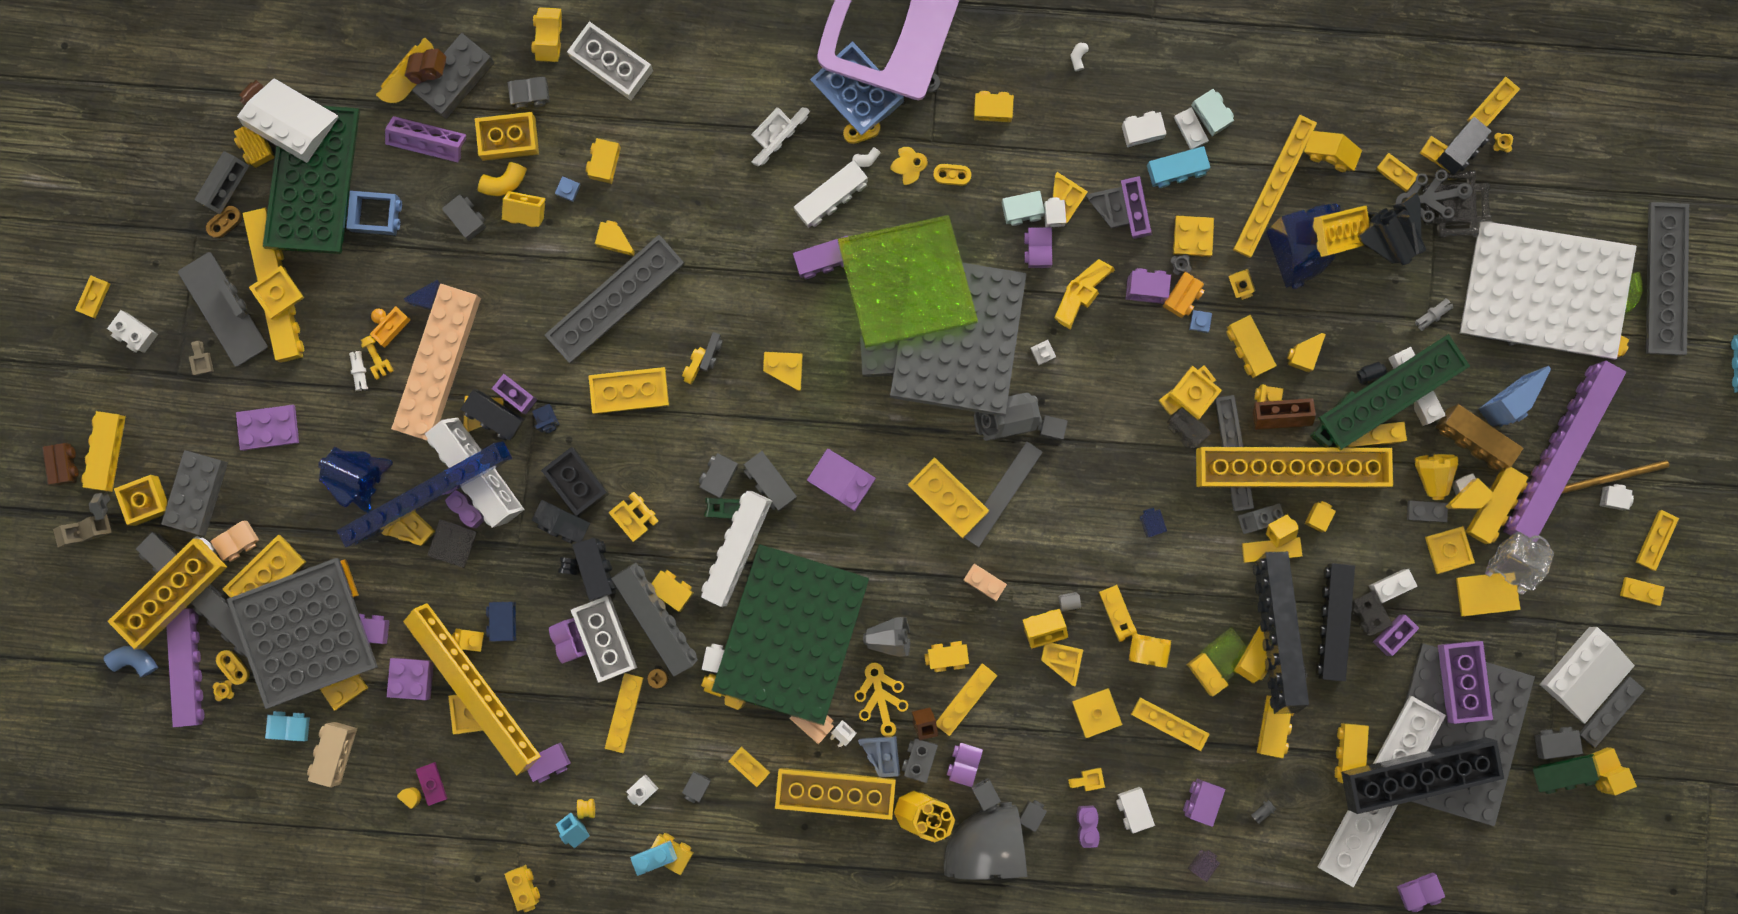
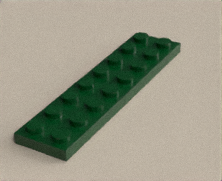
(1394, 392)

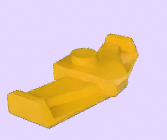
(1081, 291)

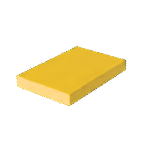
(1486, 594)

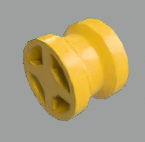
(586, 808)

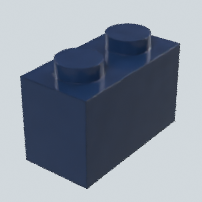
(501, 621)

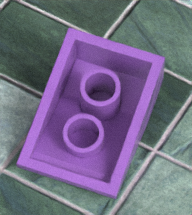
(841, 479)

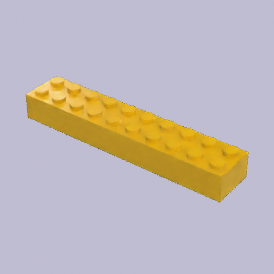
(1294, 467)

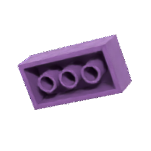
(1465, 682)

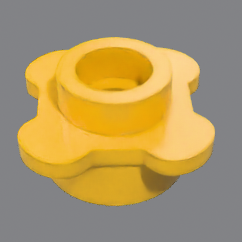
(1507, 138)
(219, 695)

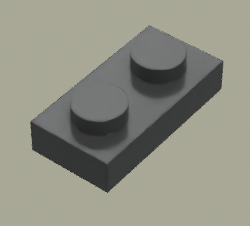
(708, 360)
(1427, 511)

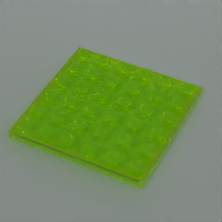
(907, 281)

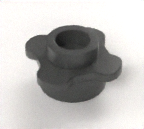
(1184, 259)

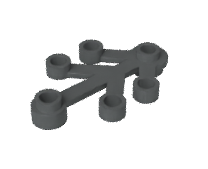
(1430, 197)

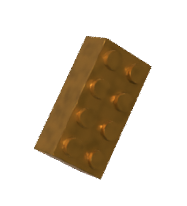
(1479, 438)

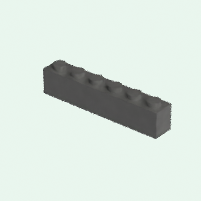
(655, 619)

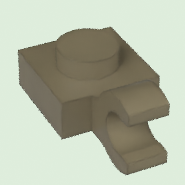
(201, 361)

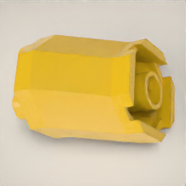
(924, 816)

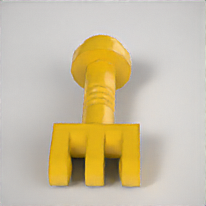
(379, 365)

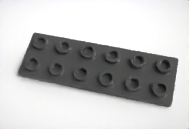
(223, 309)

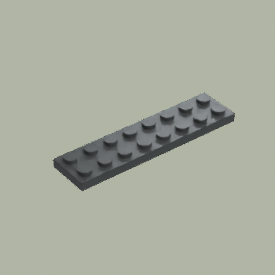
(1667, 278)
(614, 299)

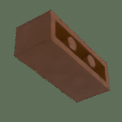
(1284, 413)

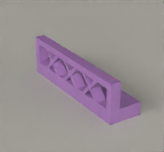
(423, 141)

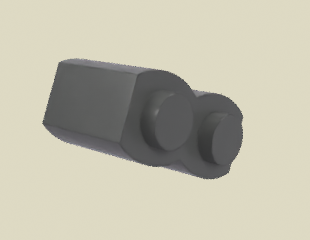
(528, 92)

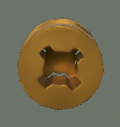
(657, 678)

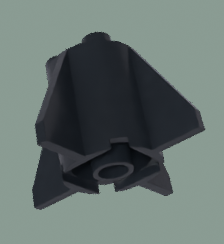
(1396, 232)

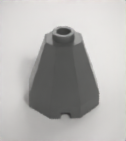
(889, 637)

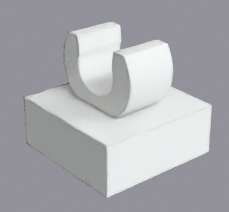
(1043, 352)
(843, 733)

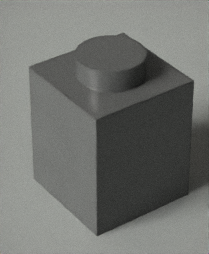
(1052, 428)
(696, 787)
(1032, 815)

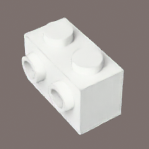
(132, 331)

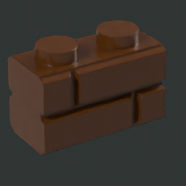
(60, 464)

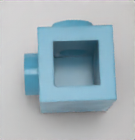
(572, 830)

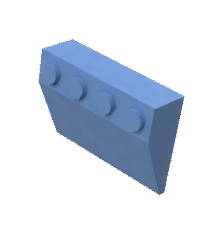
(857, 101)
(1515, 400)

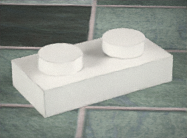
(1191, 128)

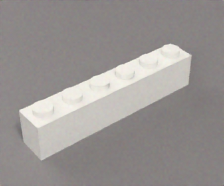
(736, 548)

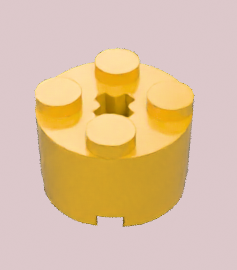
(1149, 650)

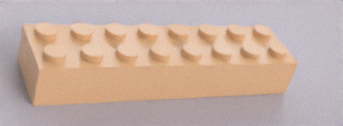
(436, 361)

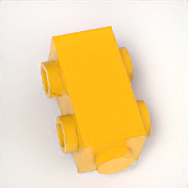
(942, 657)
(522, 888)

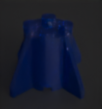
(352, 476)

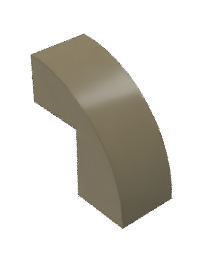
(82, 531)

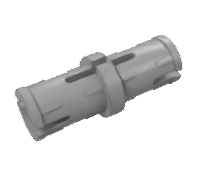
(1434, 314)

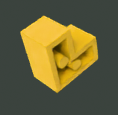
(1333, 149)
(1613, 777)

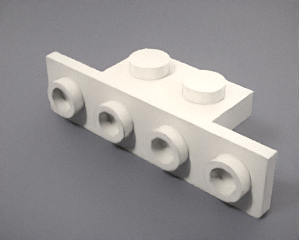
(774, 131)

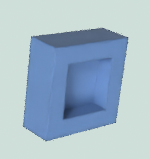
(567, 189)
(1200, 321)

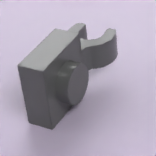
(98, 505)

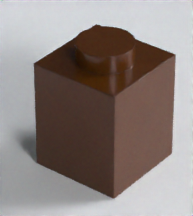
(924, 723)

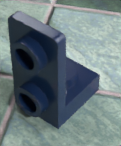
(545, 419)

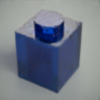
(1152, 522)

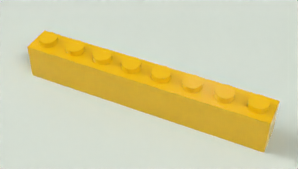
(283, 328)

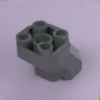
(1020, 417)

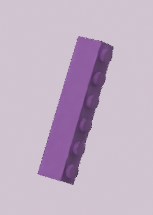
(184, 669)

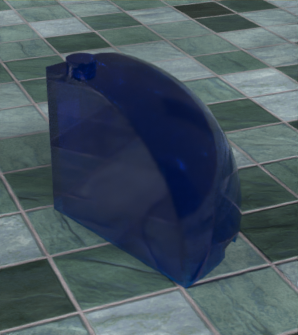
(1296, 245)

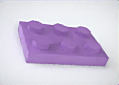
(267, 427)

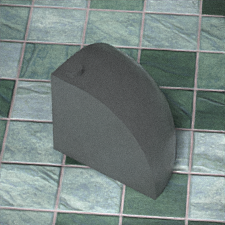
(987, 846)

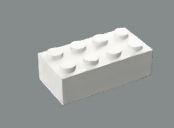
(610, 61)
(604, 638)

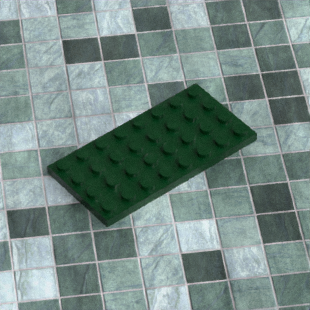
(312, 197)

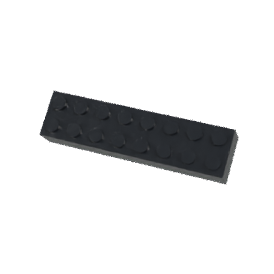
(1280, 633)
(1422, 775)

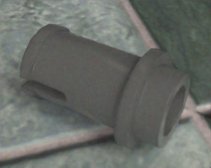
(1263, 812)

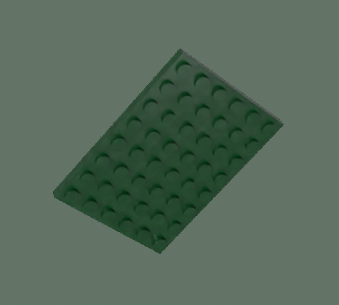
(790, 635)

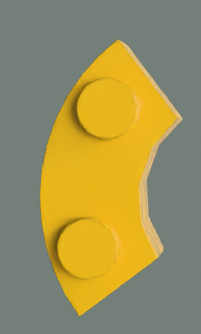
(547, 37)

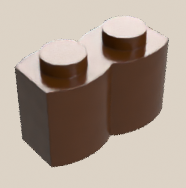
(425, 66)

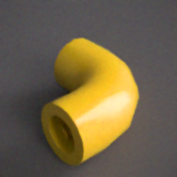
(501, 185)

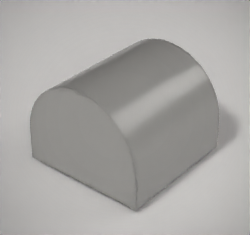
(1069, 601)

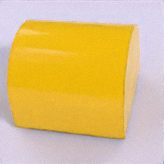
(410, 797)

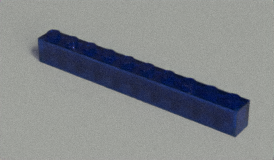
(424, 494)

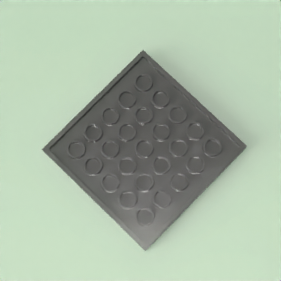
(302, 633)

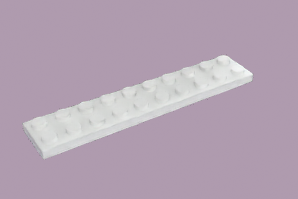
(1361, 832)

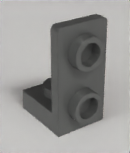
(1260, 518)

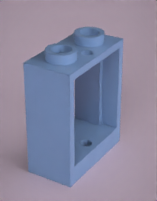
(354, 213)

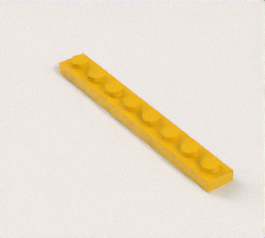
(1274, 186)

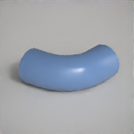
(127, 655)

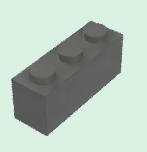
(222, 182)
(769, 481)

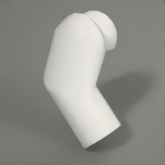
(1076, 55)
(866, 160)

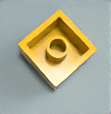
(142, 500)

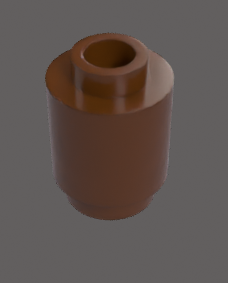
(250, 91)

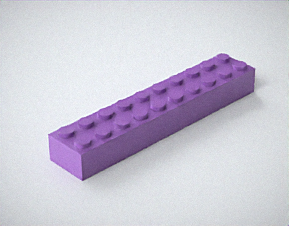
(1565, 449)

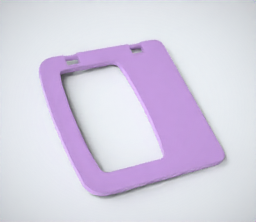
(913, 57)

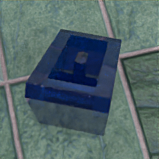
(425, 296)

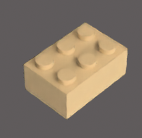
(331, 754)

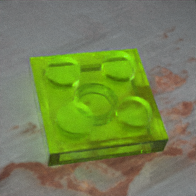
(1225, 652)

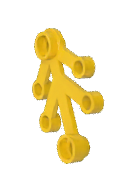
(880, 695)

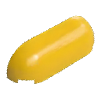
(396, 85)

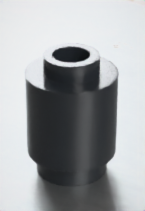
(1371, 373)

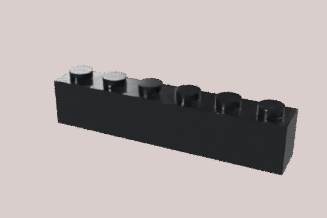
(1336, 622)

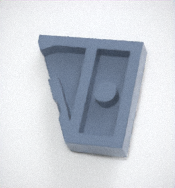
(882, 754)

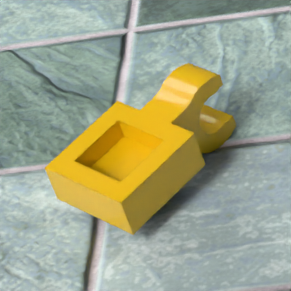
(1090, 779)

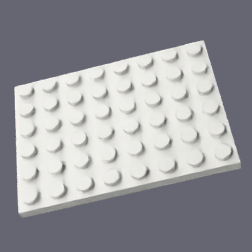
(1548, 290)

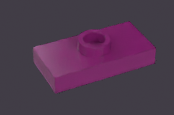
(431, 784)

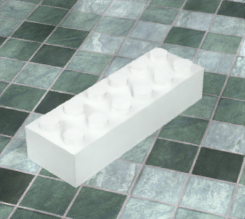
(488, 491)

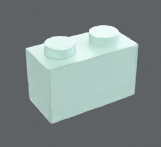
(1213, 112)
(1023, 208)

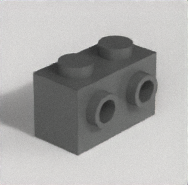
(920, 759)

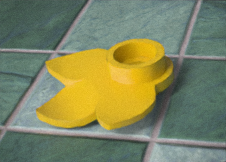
(906, 165)

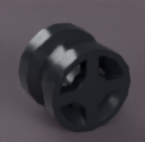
(568, 566)

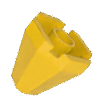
(1437, 473)

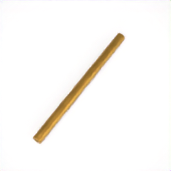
(1615, 476)

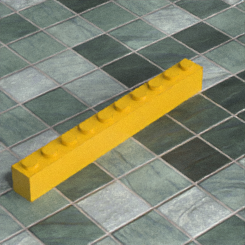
(471, 689)

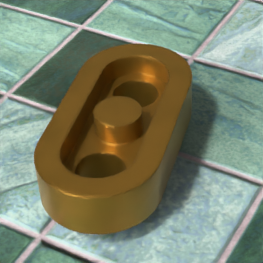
(223, 220)

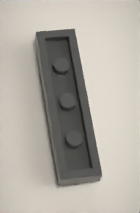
(1611, 711)

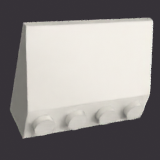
(287, 119)
(1587, 673)

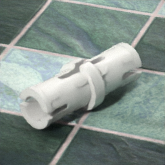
(358, 371)

